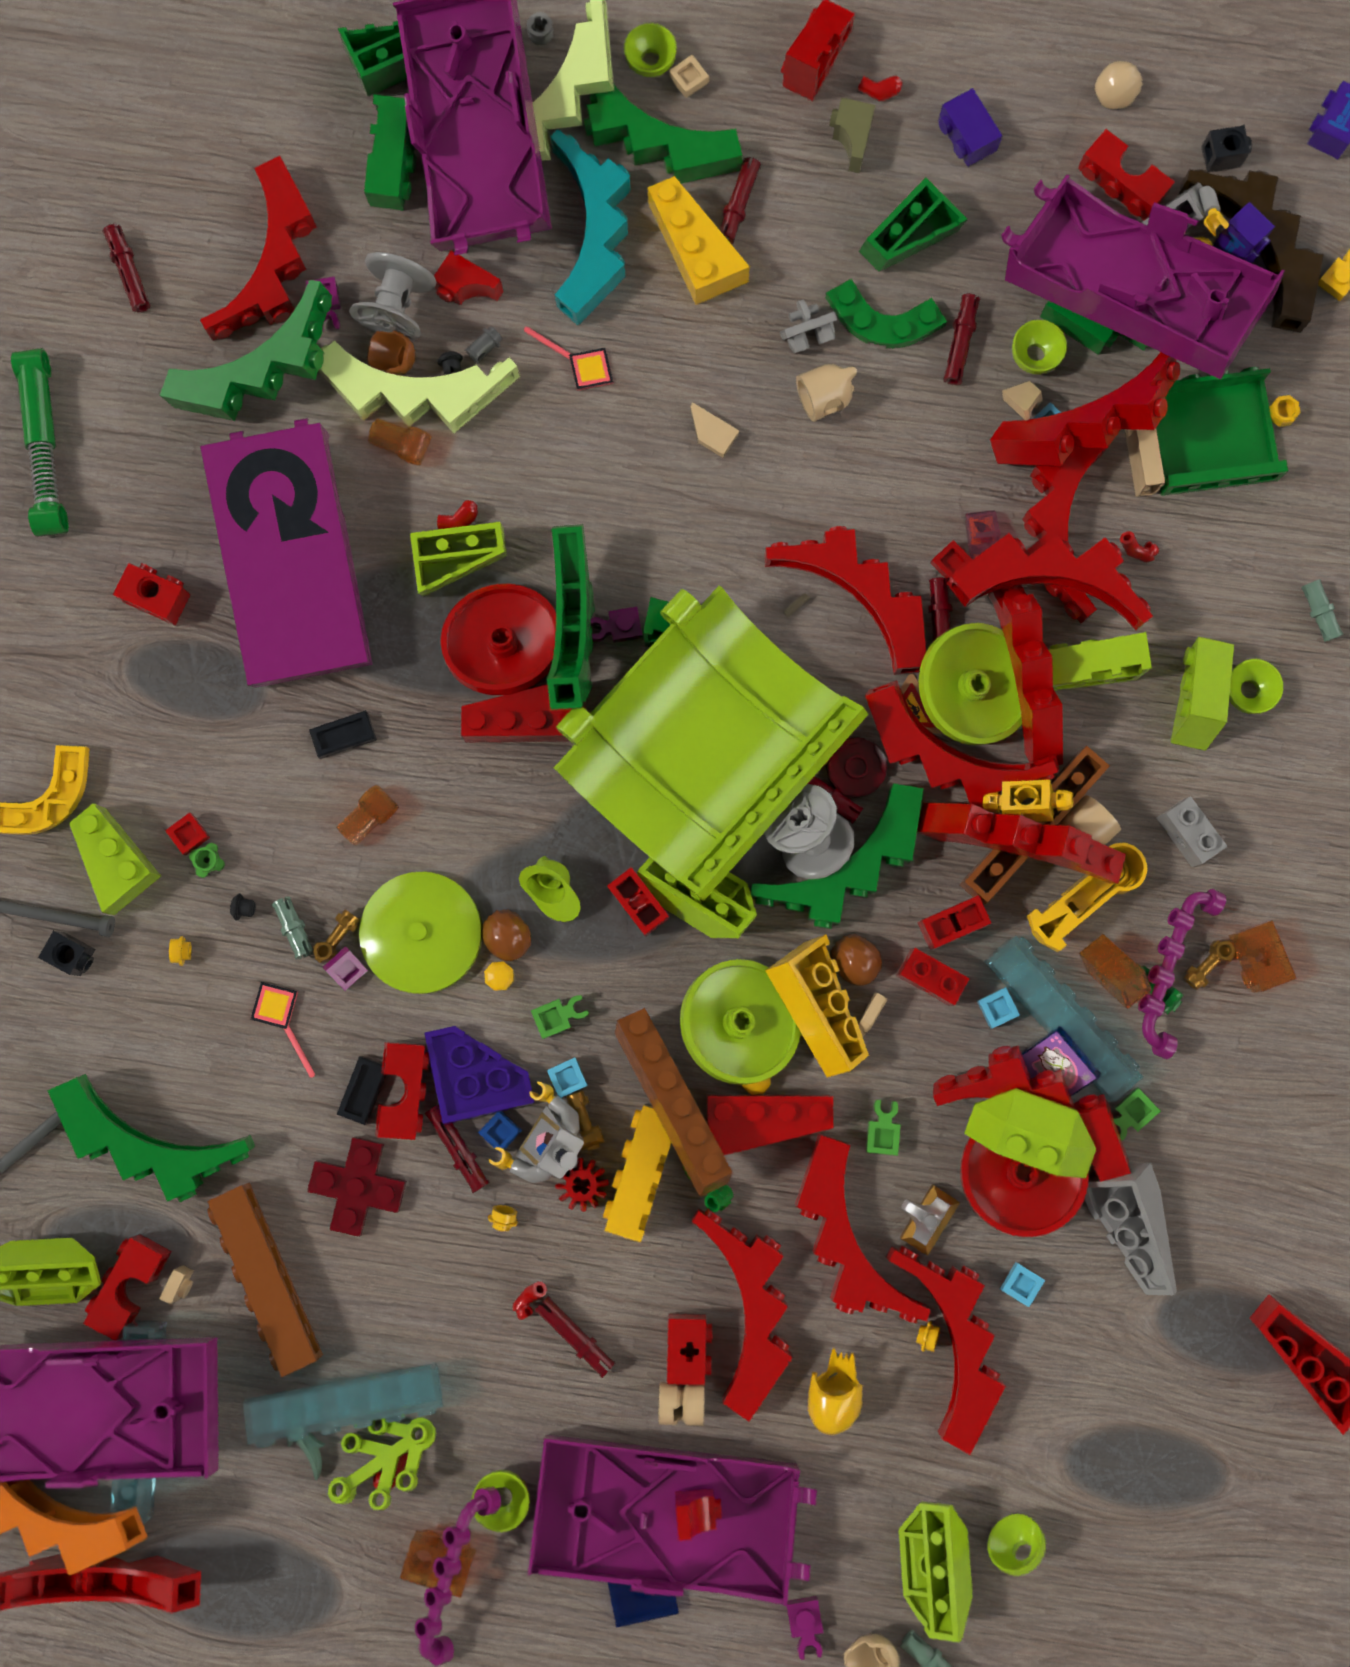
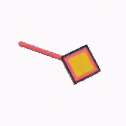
(588, 367)
(275, 1007)

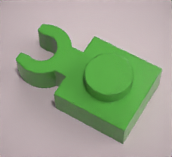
(555, 1017)
(1135, 1111)
(883, 1134)

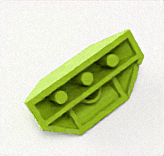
(721, 915)
(1033, 1132)
(46, 1272)
(937, 1569)

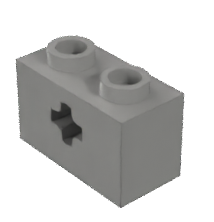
(1191, 832)

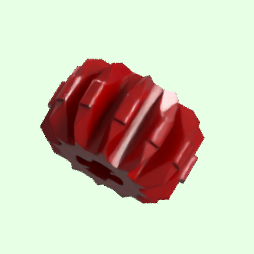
(580, 1195)

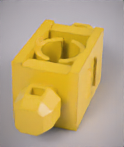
(1019, 791)

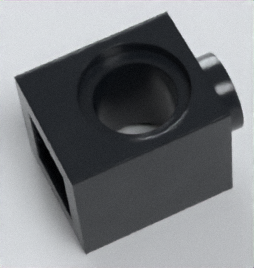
(1220, 158)
(55, 950)

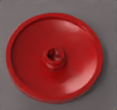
(500, 639)
(1016, 1195)

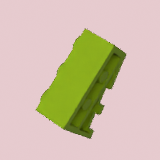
(454, 553)
(1100, 661)
(1203, 693)
(111, 859)

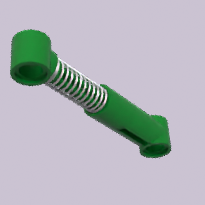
(32, 372)

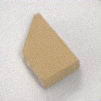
(1023, 398)
(712, 431)
(871, 1013)

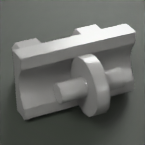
(822, 326)

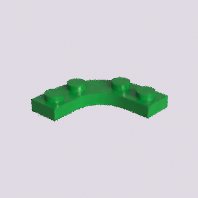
(882, 329)

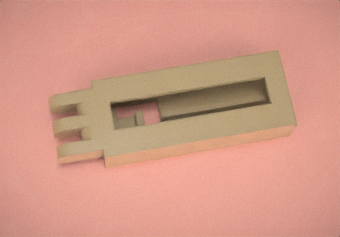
(1145, 461)

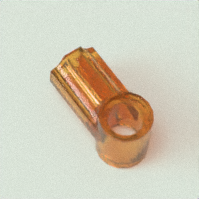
(407, 443)
(373, 809)

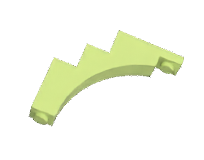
(583, 72)
(452, 396)

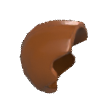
(391, 352)
(506, 935)
(857, 959)

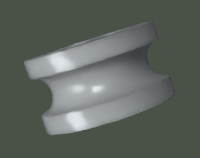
(536, 36)

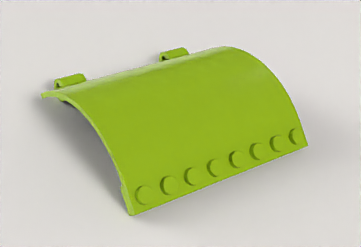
(704, 740)

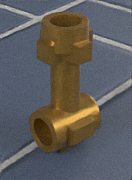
(327, 950)
(1218, 951)
(591, 1134)

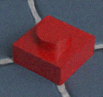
(950, 559)
(187, 834)

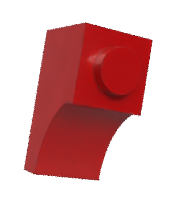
(461, 279)
(696, 1512)

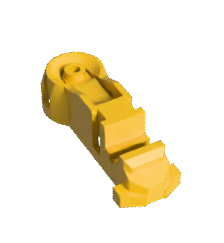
(1078, 900)

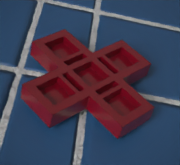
(356, 1186)

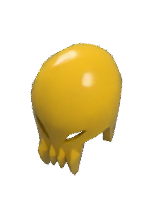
(835, 1400)

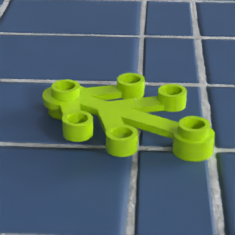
(386, 1460)

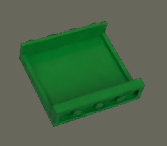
(1218, 433)

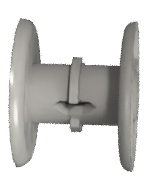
(398, 279)
(812, 834)

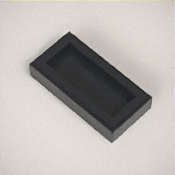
(342, 734)
(362, 1091)

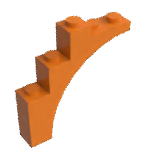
(80, 1535)

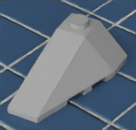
(1136, 1222)

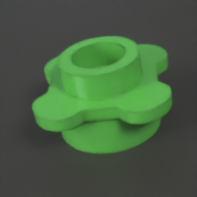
(199, 855)

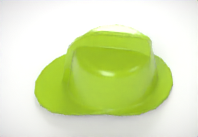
(550, 889)

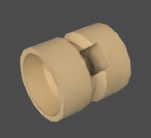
(681, 1404)

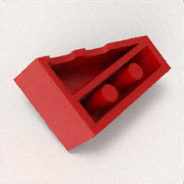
(816, 49)

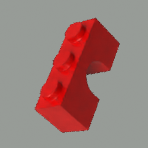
(1136, 192)
(402, 1118)
(111, 1308)

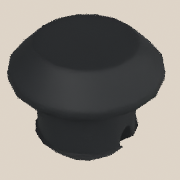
(450, 362)
(242, 907)

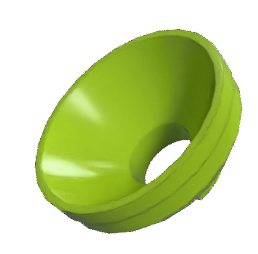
(650, 39)
(1042, 335)
(1264, 677)
(508, 1515)
(1008, 1537)

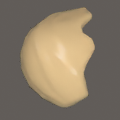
(1118, 85)
(872, 1651)

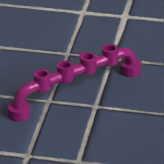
(1162, 976)
(441, 1649)

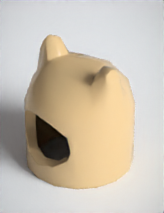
(825, 389)
(1092, 819)

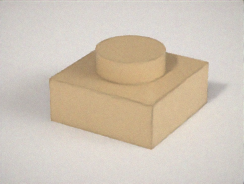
(689, 76)
(177, 1285)

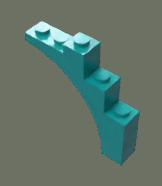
(598, 265)

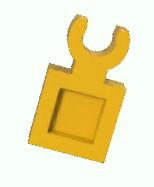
(1337, 277)

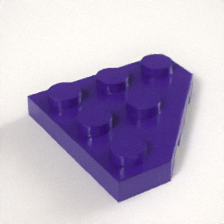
(473, 1077)

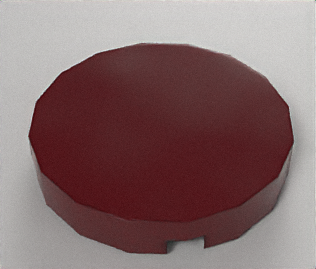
(857, 767)

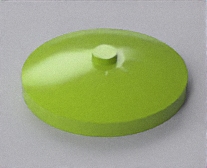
(970, 685)
(420, 932)
(737, 1023)

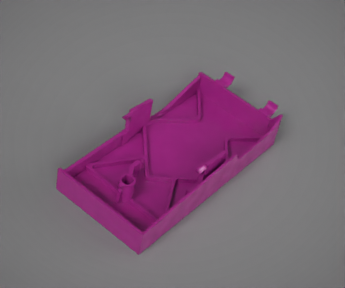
(109, 1410)

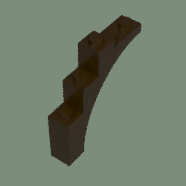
(1302, 267)

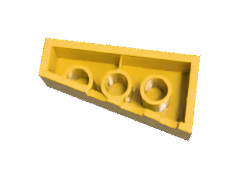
(697, 245)
(819, 1006)
(640, 1176)

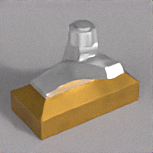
(928, 1219)

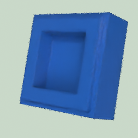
(500, 1131)

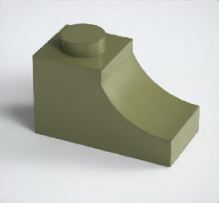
(852, 129)

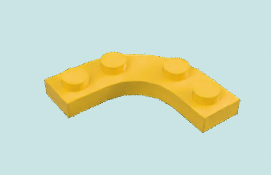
(58, 800)

